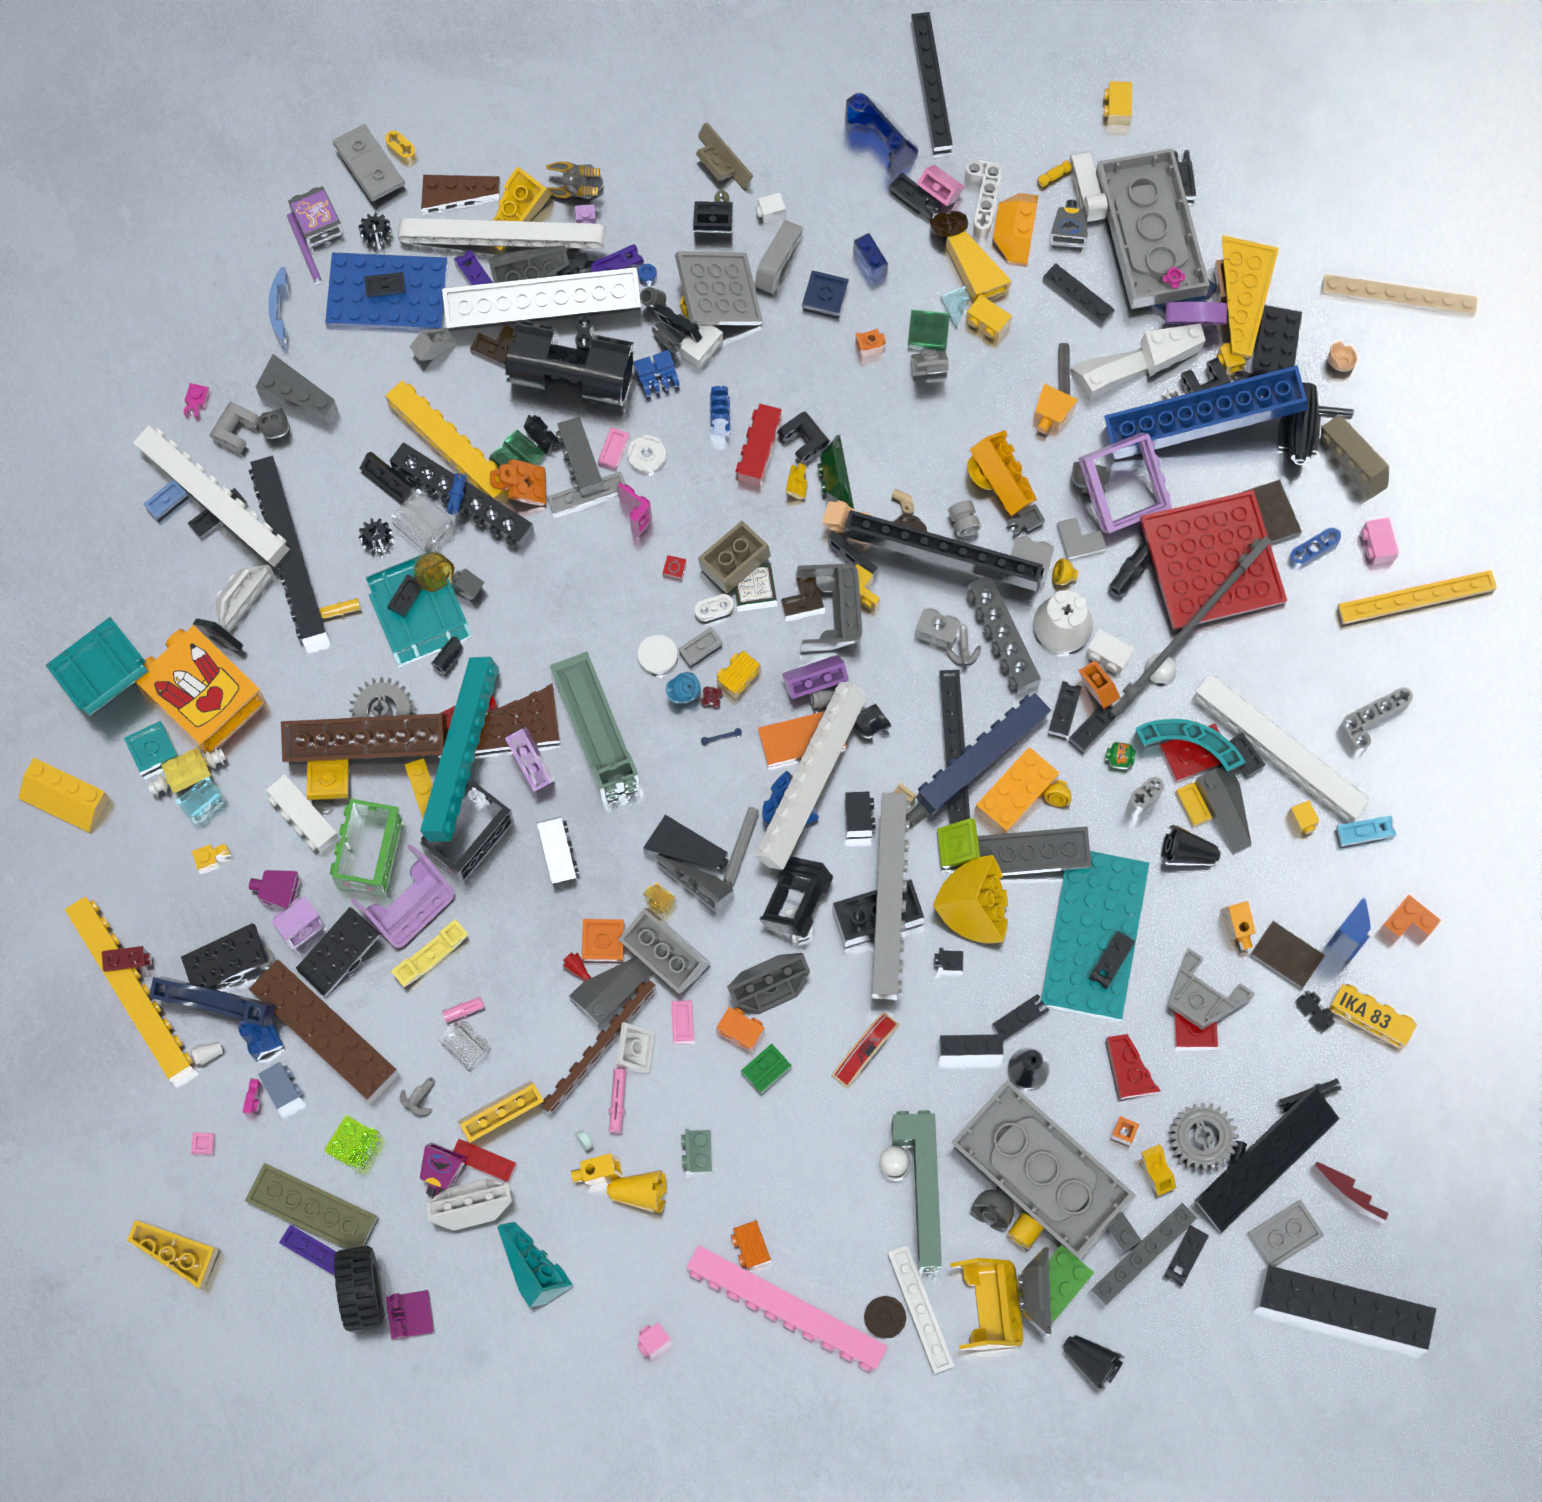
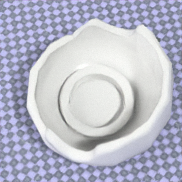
(1165, 672)

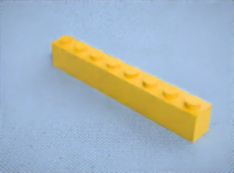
(444, 438)

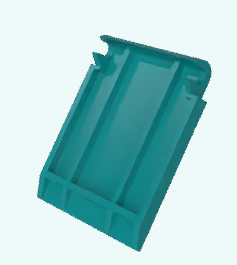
(428, 624)
(98, 667)

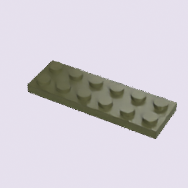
(310, 1208)

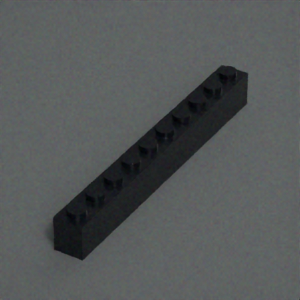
(942, 550)
(293, 565)

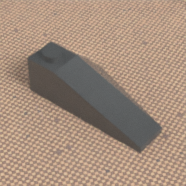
(528, 264)
(1225, 803)
(704, 885)
(607, 990)

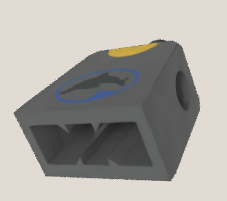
(1070, 225)

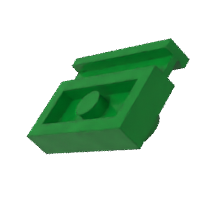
(766, 1068)

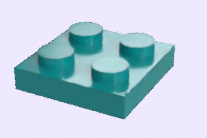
(150, 747)

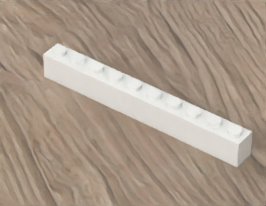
(213, 497)
(1281, 748)
(811, 775)

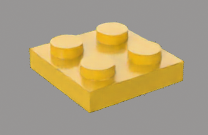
(327, 779)

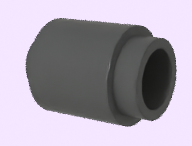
(652, 297)

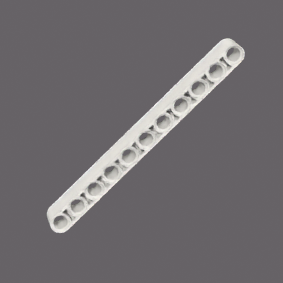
(501, 233)

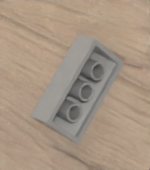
(664, 950)

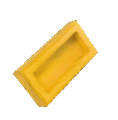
(1193, 804)

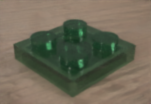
(928, 330)

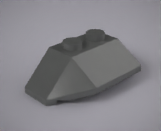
(769, 982)
(1036, 1292)

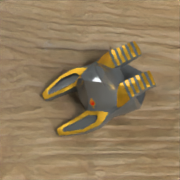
(577, 180)

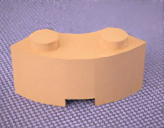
(836, 517)

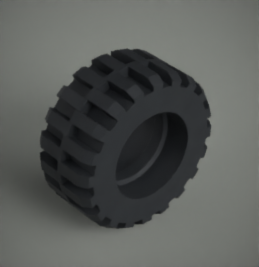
(358, 1288)

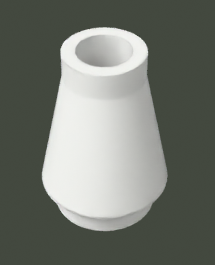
(206, 1052)

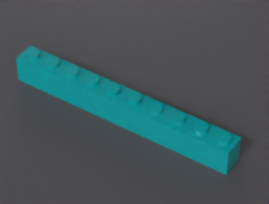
(459, 749)

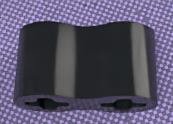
(584, 333)

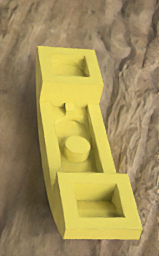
(430, 954)

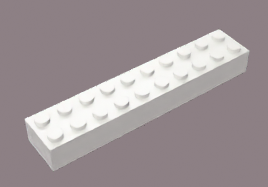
(541, 298)

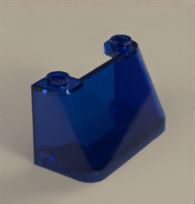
(866, 112)

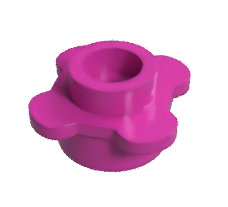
(1174, 272)

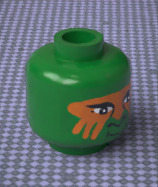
(1120, 755)

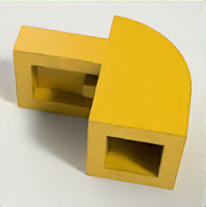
(867, 598)
(1157, 1170)

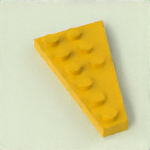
(1247, 281)

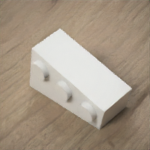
(1170, 345)

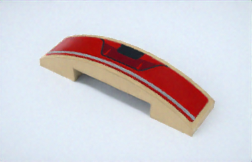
(864, 1049)

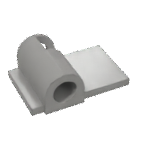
(929, 362)

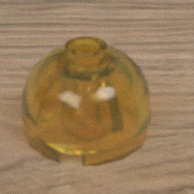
(433, 571)

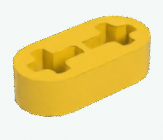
(402, 143)

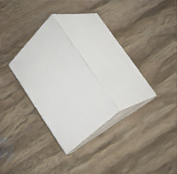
(635, 1048)

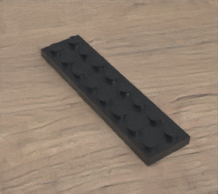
(1267, 1159)

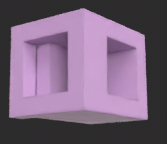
(585, 214)

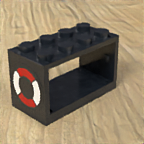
(484, 841)

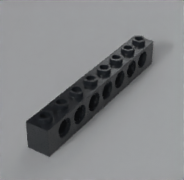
(522, 528)

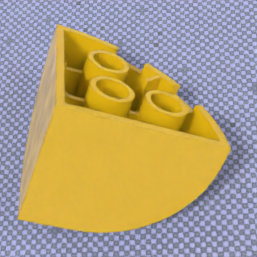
(974, 901)

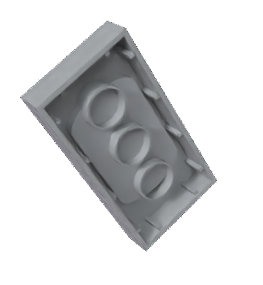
(1152, 227)
(1043, 1169)

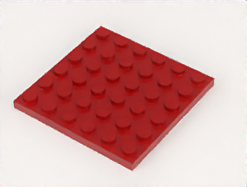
(1200, 548)

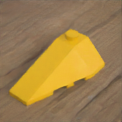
(521, 198)

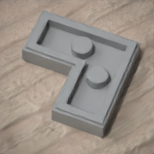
(1075, 543)

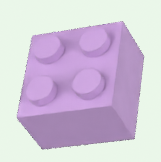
(297, 922)

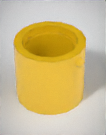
(1025, 1231)

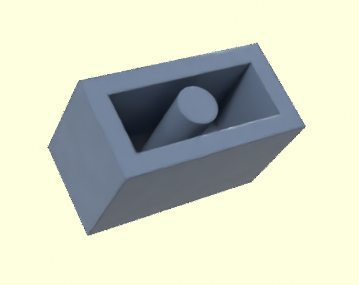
(280, 1087)

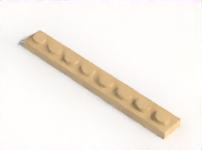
(1399, 295)

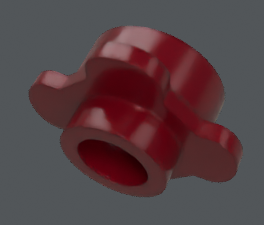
(708, 691)

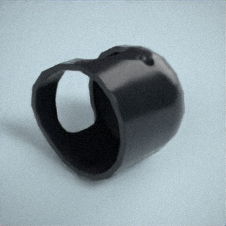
(870, 721)

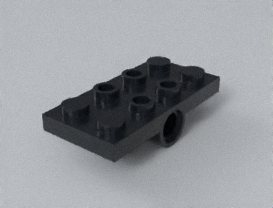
(338, 951)
(225, 958)

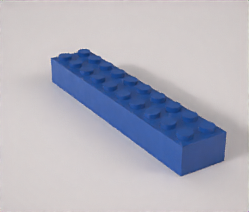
(1210, 410)

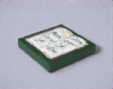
(756, 588)

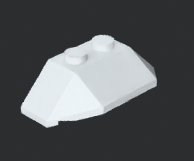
(240, 593)
(469, 1204)

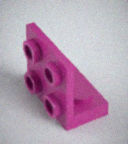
(641, 508)

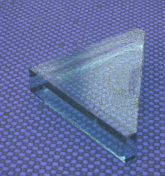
(955, 303)

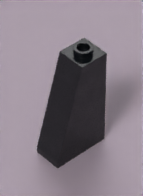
(685, 846)

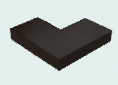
(494, 349)
(806, 602)

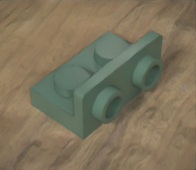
(698, 1151)

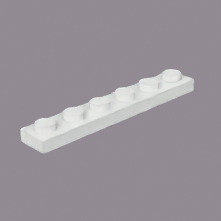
(920, 1309)

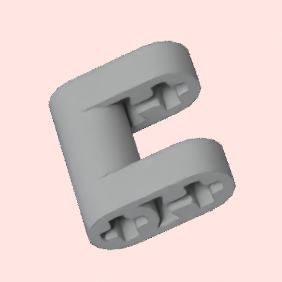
(225, 425)
(1139, 798)

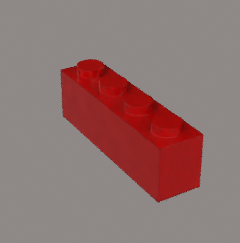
(759, 444)

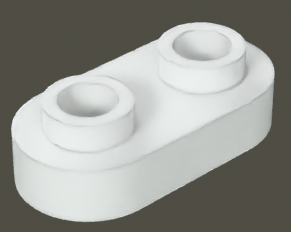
(713, 607)

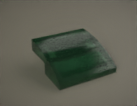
(518, 448)

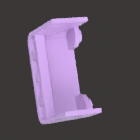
(414, 906)

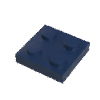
(825, 293)

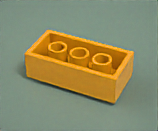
(1016, 791)

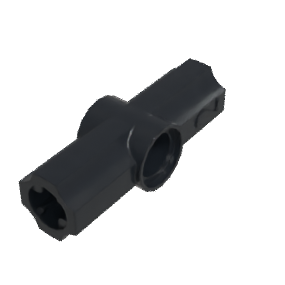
(1131, 570)

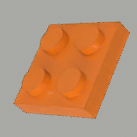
(601, 940)

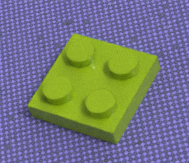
(958, 843)

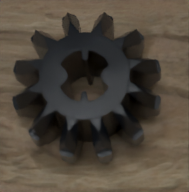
(368, 225)
(380, 539)

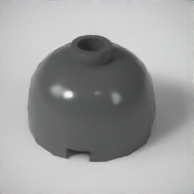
(1078, 478)
(994, 1207)

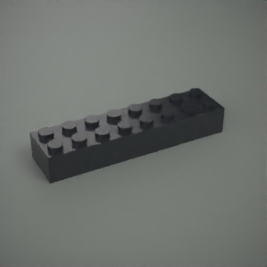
(1346, 1309)

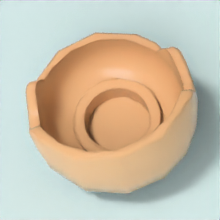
(1342, 357)

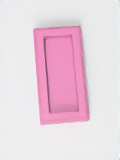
(613, 448)
(682, 1021)

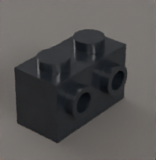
(858, 814)

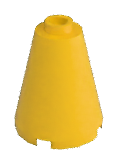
(640, 1190)

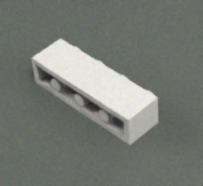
(302, 814)

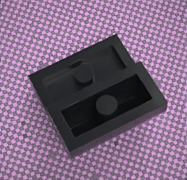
(712, 217)

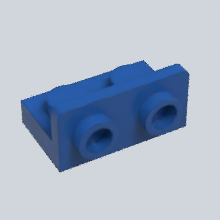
(259, 1039)

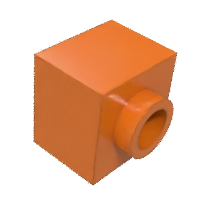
(1130, 1126)

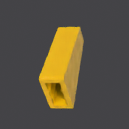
(976, 267)

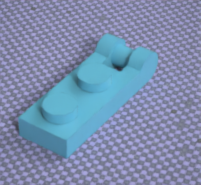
(1365, 831)

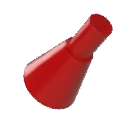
(575, 965)

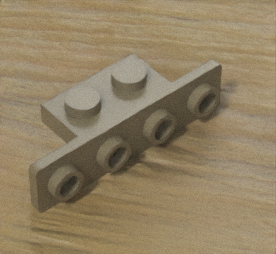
(720, 158)

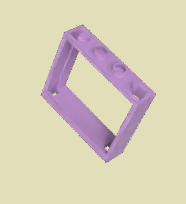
(1096, 492)

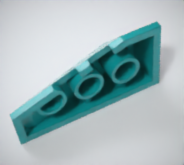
(533, 1272)

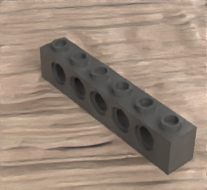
(987, 588)
(1142, 1255)

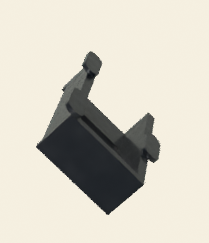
(819, 883)

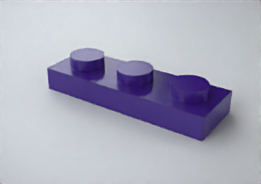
(309, 1248)

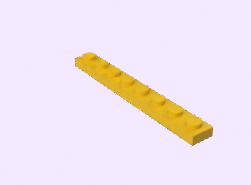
(1417, 597)

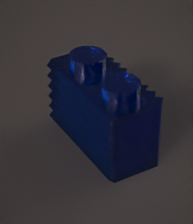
(870, 256)

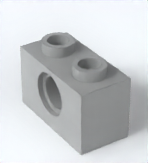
(943, 637)

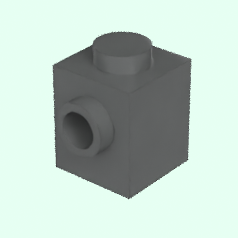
(466, 583)

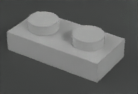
(700, 646)

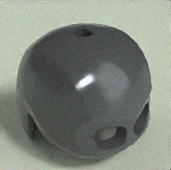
(273, 424)

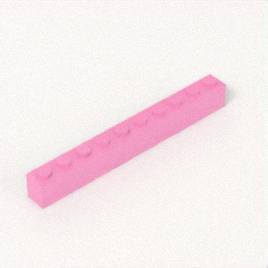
(787, 1308)

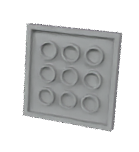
(718, 288)

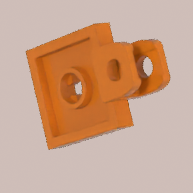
(512, 479)

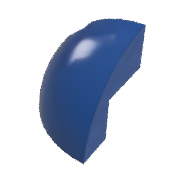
(778, 790)

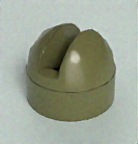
(719, 193)

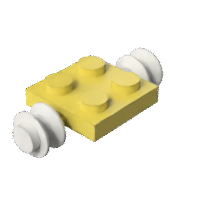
(186, 770)

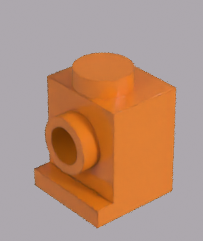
(869, 348)

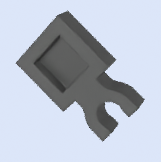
(1028, 519)

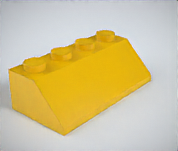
(62, 795)

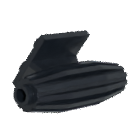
(1302, 429)

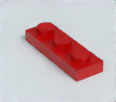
(486, 1161)

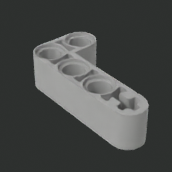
(777, 256)
(1377, 715)

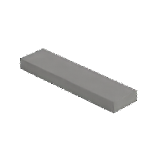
(571, 500)

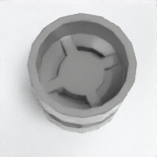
(963, 516)

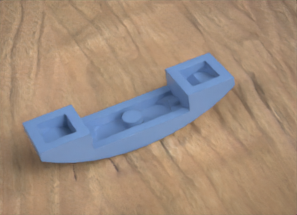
(279, 285)

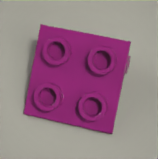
(409, 1314)

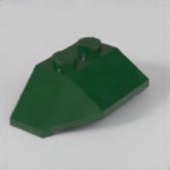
(834, 473)

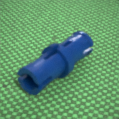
(456, 494)

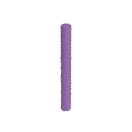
(303, 246)

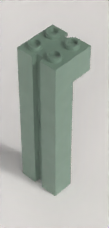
(595, 726)
(920, 1132)

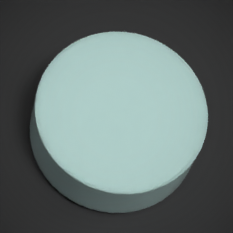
(584, 1140)

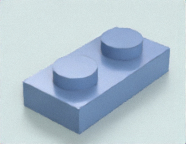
(165, 499)

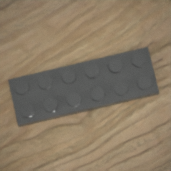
(1038, 850)

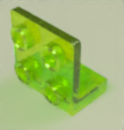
(353, 1143)

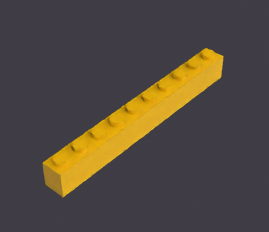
(131, 992)

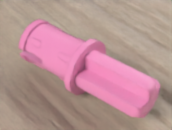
(463, 1009)

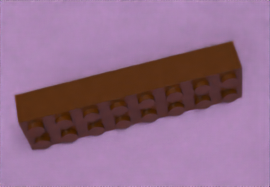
(363, 738)
(324, 1031)

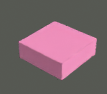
(203, 1143)

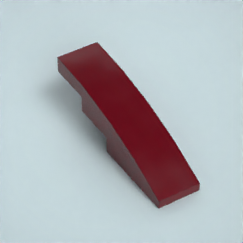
(1343, 1187)

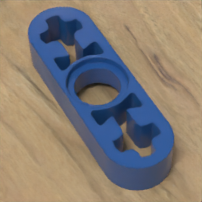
(1311, 555)

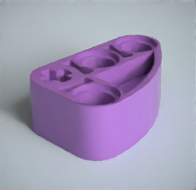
(1196, 312)

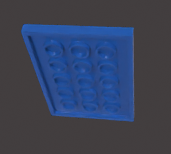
(415, 310)

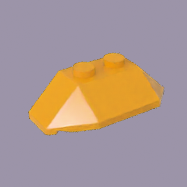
(1015, 227)

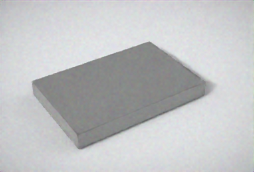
(1285, 1234)

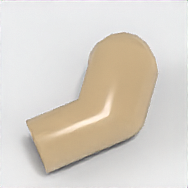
(905, 499)

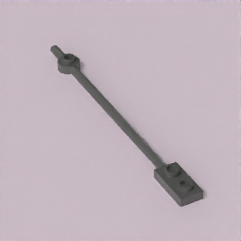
(1245, 561)

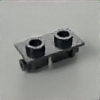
(535, 428)
(1311, 1003)

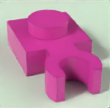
(196, 398)
(251, 1102)

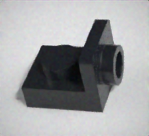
(949, 961)

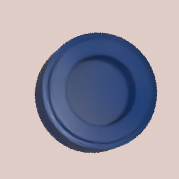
(647, 273)

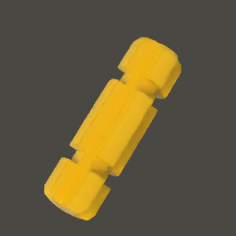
(1054, 173)

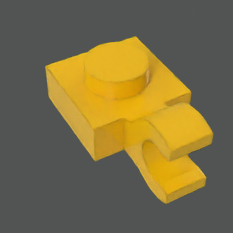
(796, 483)
(207, 856)

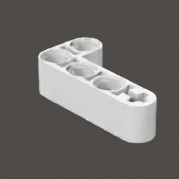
(1087, 187)
(985, 199)

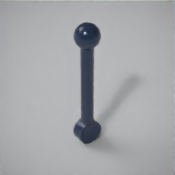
(737, 732)

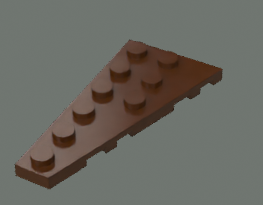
(533, 711)

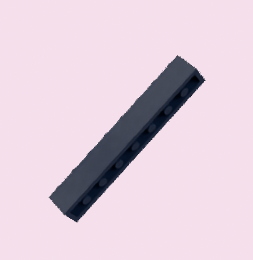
(983, 753)

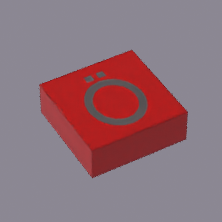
(674, 567)

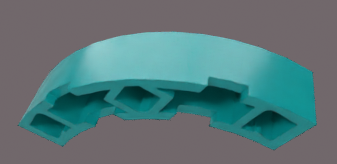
(1192, 732)

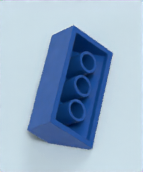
(1351, 934)

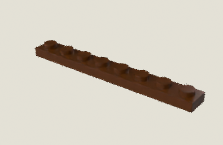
(591, 1054)

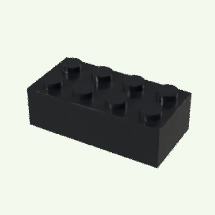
(1276, 340)
(858, 915)

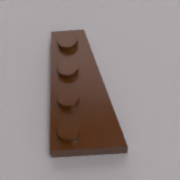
(456, 189)

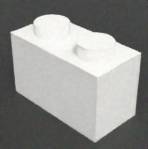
(699, 352)
(1109, 651)

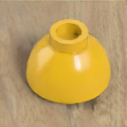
(1064, 572)
(1058, 794)

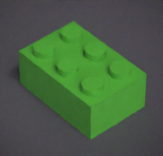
(1066, 1279)

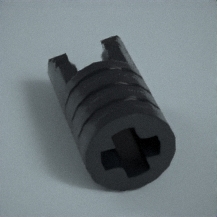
(447, 655)

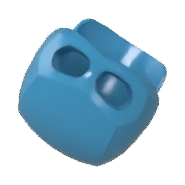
(678, 688)

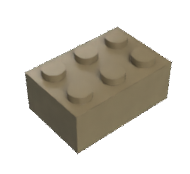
(734, 557)

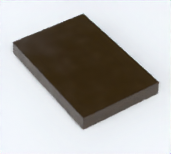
(1276, 511)
(1287, 955)

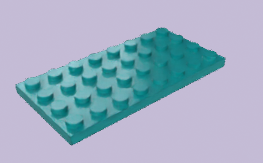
(1089, 913)

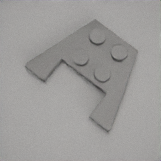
(1198, 1000)

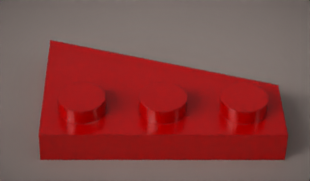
(1129, 1071)

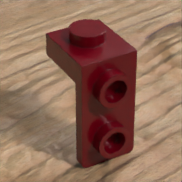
(126, 959)

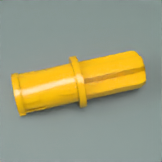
(340, 608)

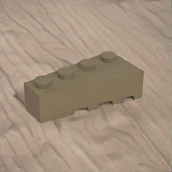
(1356, 456)

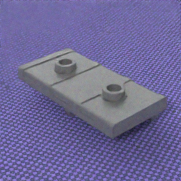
(368, 162)

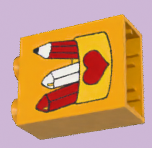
(199, 689)

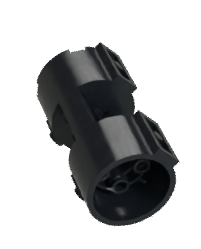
(537, 358)

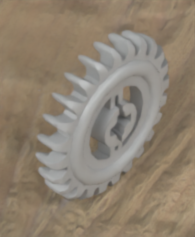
(381, 690)
(1208, 1156)

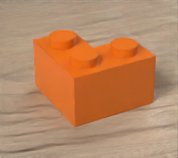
(1410, 915)

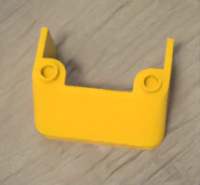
(996, 1303)

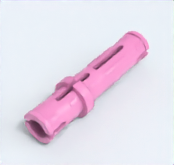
(617, 1103)

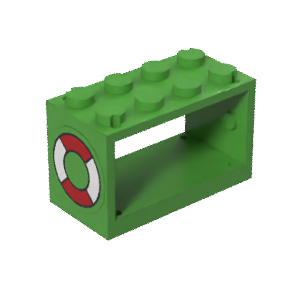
(387, 850)

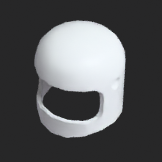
(894, 1162)

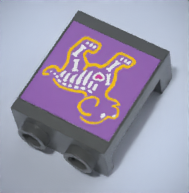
(315, 215)

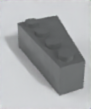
(292, 390)

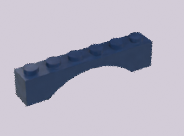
(210, 999)

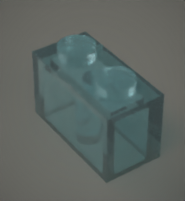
(201, 800)

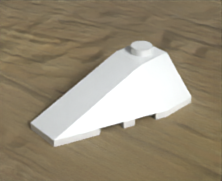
(1108, 372)

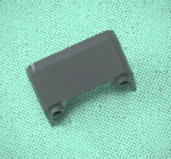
(844, 585)

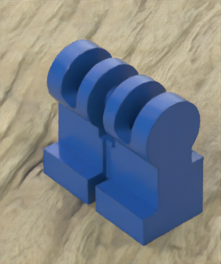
(647, 372)
(719, 410)

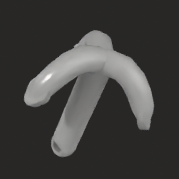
(965, 658)
(416, 1096)

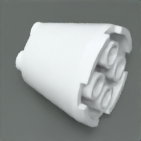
(1060, 631)

